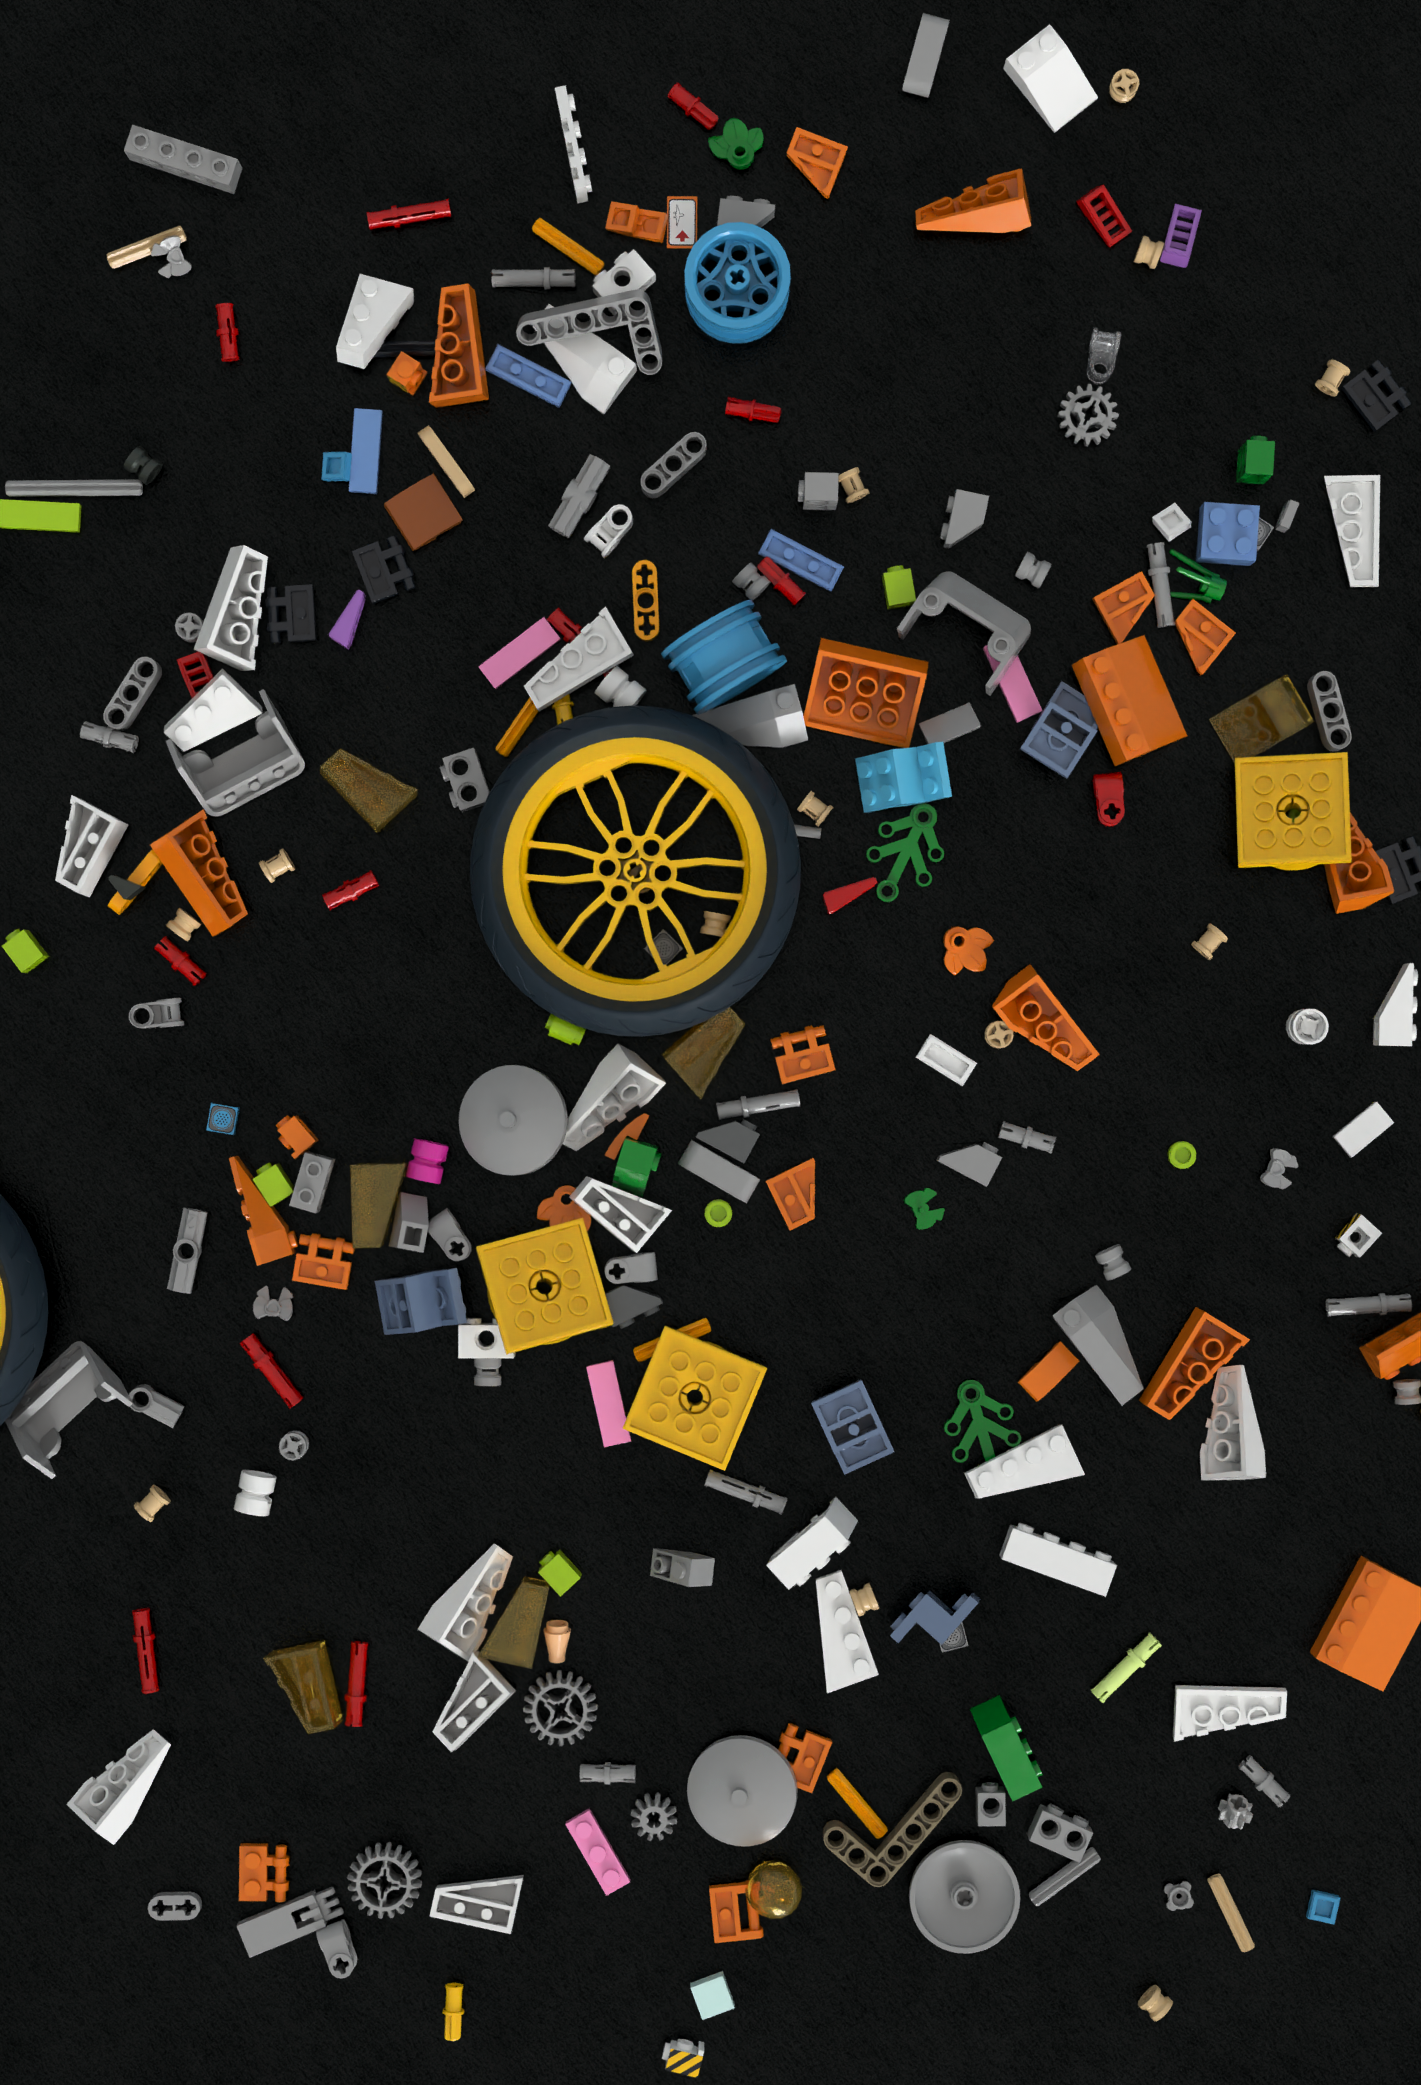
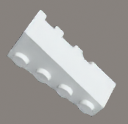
(234, 611)

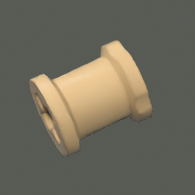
(1332, 378)
(852, 476)
(814, 808)
(277, 865)
(1209, 941)
(152, 1503)

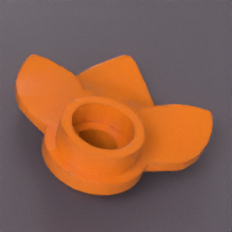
(968, 952)
(558, 1212)

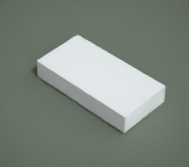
(946, 1060)
(1363, 1129)

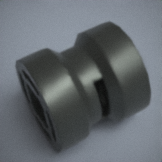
(143, 465)

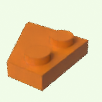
(817, 159)
(1202, 634)
(795, 1193)

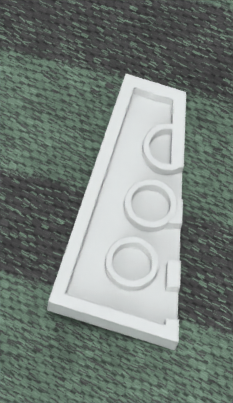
(571, 132)
(1357, 519)
(588, 656)
(1033, 1463)
(843, 1641)
(1224, 1707)

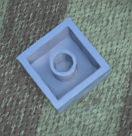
(1227, 533)

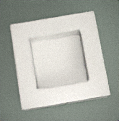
(1171, 522)

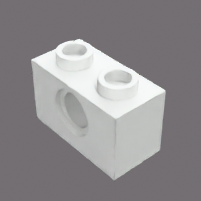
(630, 265)
(470, 1345)

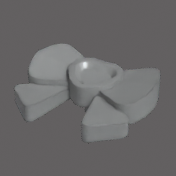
(177, 263)
(1275, 1168)
(265, 1307)

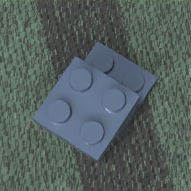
(1062, 731)
(421, 1301)
(852, 1426)
(934, 1616)

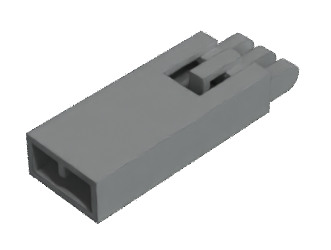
(278, 1926)

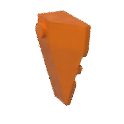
(991, 208)
(1359, 882)
(1037, 1014)
(268, 1230)

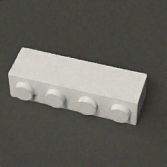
(1058, 1560)

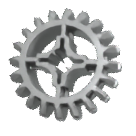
(570, 1715)
(374, 1880)

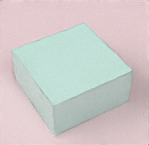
(712, 1995)

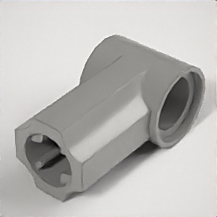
(158, 1407)

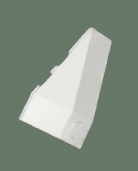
(592, 366)
(462, 1611)

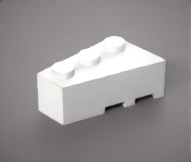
(370, 318)
(211, 712)
(87, 846)
(620, 1212)
(813, 1545)
(474, 1700)
(479, 1903)

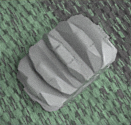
(654, 1827)

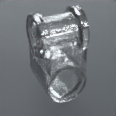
(1102, 350)

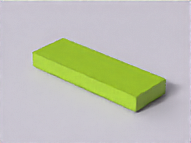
(40, 515)

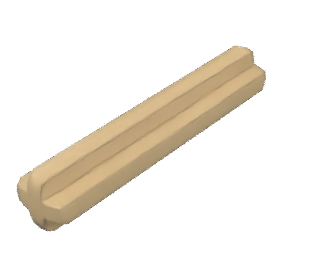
(141, 248)
(1231, 1912)

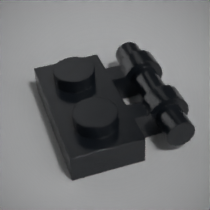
(1369, 398)
(375, 572)
(299, 613)
(1400, 876)

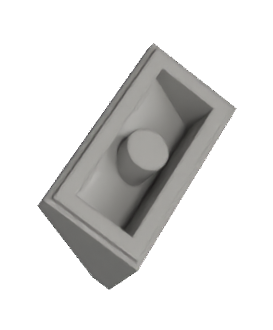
(950, 724)

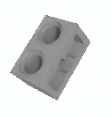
(818, 491)
(472, 778)
(312, 1182)
(1056, 1838)

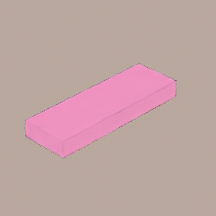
(519, 653)
(1017, 689)
(608, 1403)

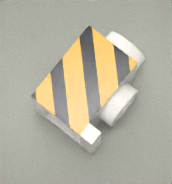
(1367, 1236)
(683, 2057)

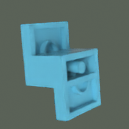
(903, 777)

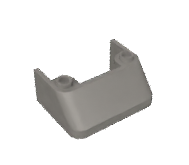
(1008, 627)
(243, 770)
(57, 1398)

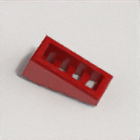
(1112, 209)
(187, 674)
(841, 896)

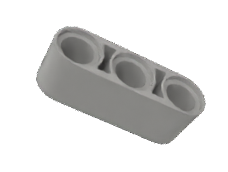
(925, 55)
(680, 453)
(133, 679)
(1333, 698)
(719, 1171)

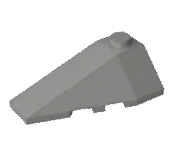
(763, 719)
(1098, 1336)

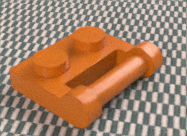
(726, 1914)

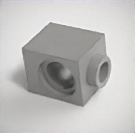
(993, 1816)

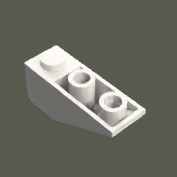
(1395, 1016)

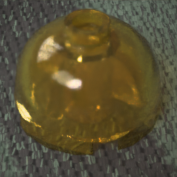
(773, 1890)

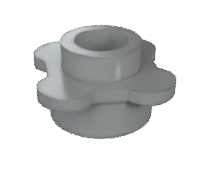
(1178, 1903)

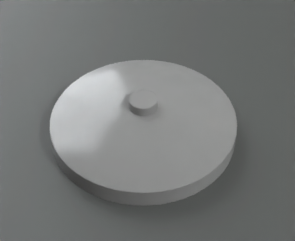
(513, 1120)
(742, 1790)
(964, 1896)

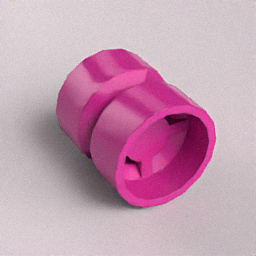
(427, 1161)

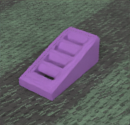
(1178, 253)
(346, 625)

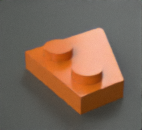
(1124, 604)

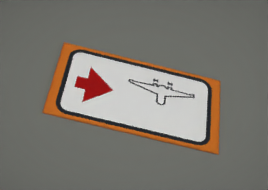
(681, 221)

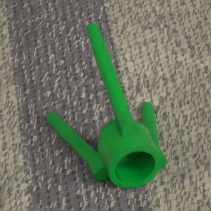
(1211, 584)

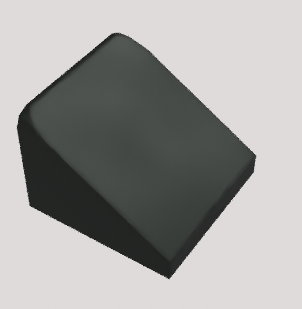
(125, 888)

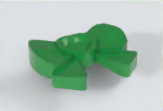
(924, 1217)

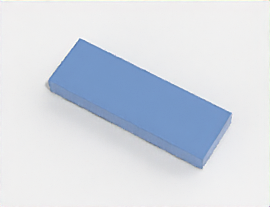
(528, 376)
(365, 451)
(801, 560)

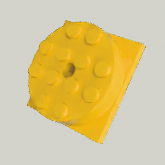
(1305, 782)
(551, 1255)
(703, 1428)

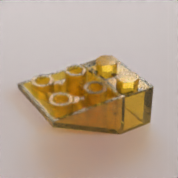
(1262, 719)

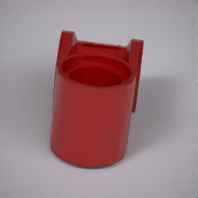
(1109, 792)

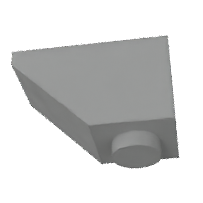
(973, 1161)

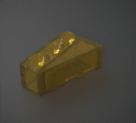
(368, 790)
(703, 1048)
(373, 1201)
(519, 1626)
(309, 1683)

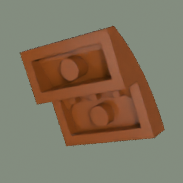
(423, 512)

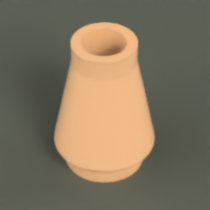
(557, 1638)

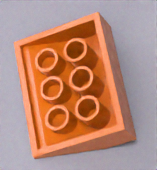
(865, 693)
(1129, 700)
(1394, 1349)
(1370, 1624)

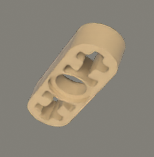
(446, 461)

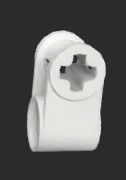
(609, 531)

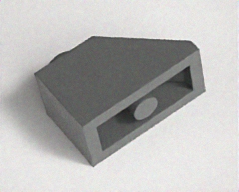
(731, 1138)

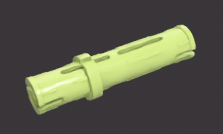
(1135, 1659)

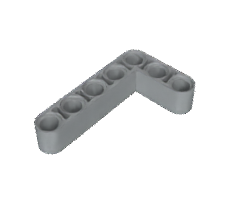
(599, 321)

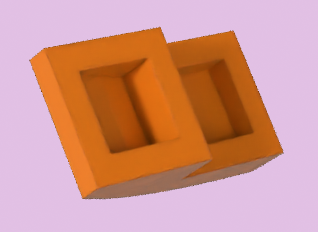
(636, 222)
(632, 1130)
(1048, 1371)

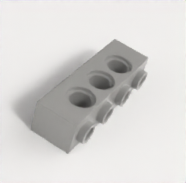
(183, 159)

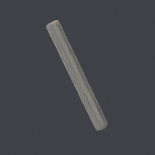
(74, 488)

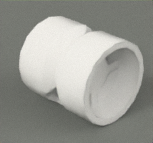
(619, 690)
(1307, 1026)
(255, 1493)

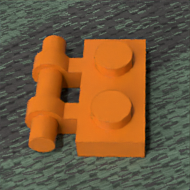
(806, 1062)
(322, 1270)
(809, 1758)
(254, 1872)

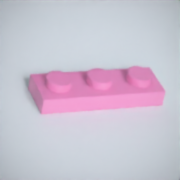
(597, 1851)

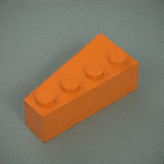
(459, 356)
(201, 873)
(1191, 1362)

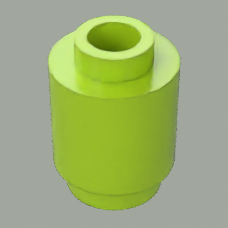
(564, 1030)

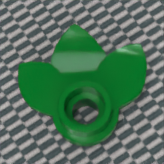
(737, 140)

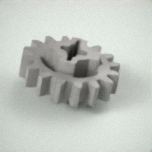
(1097, 418)

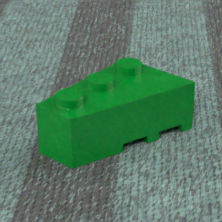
(634, 1166)
(1006, 1748)

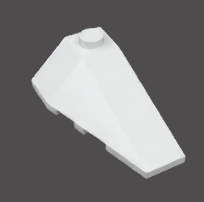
(614, 1089)
(1233, 1437)
(116, 1795)

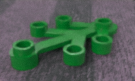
(908, 848)
(979, 1425)

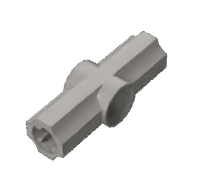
(579, 496)
(184, 1268)

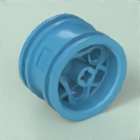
(737, 282)
(724, 656)

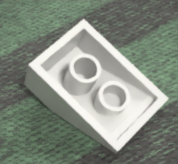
(1050, 78)

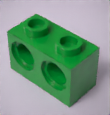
(1255, 460)

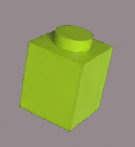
(898, 587)
(24, 950)
(273, 1183)
(559, 1571)

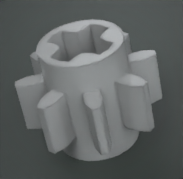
(1235, 1811)

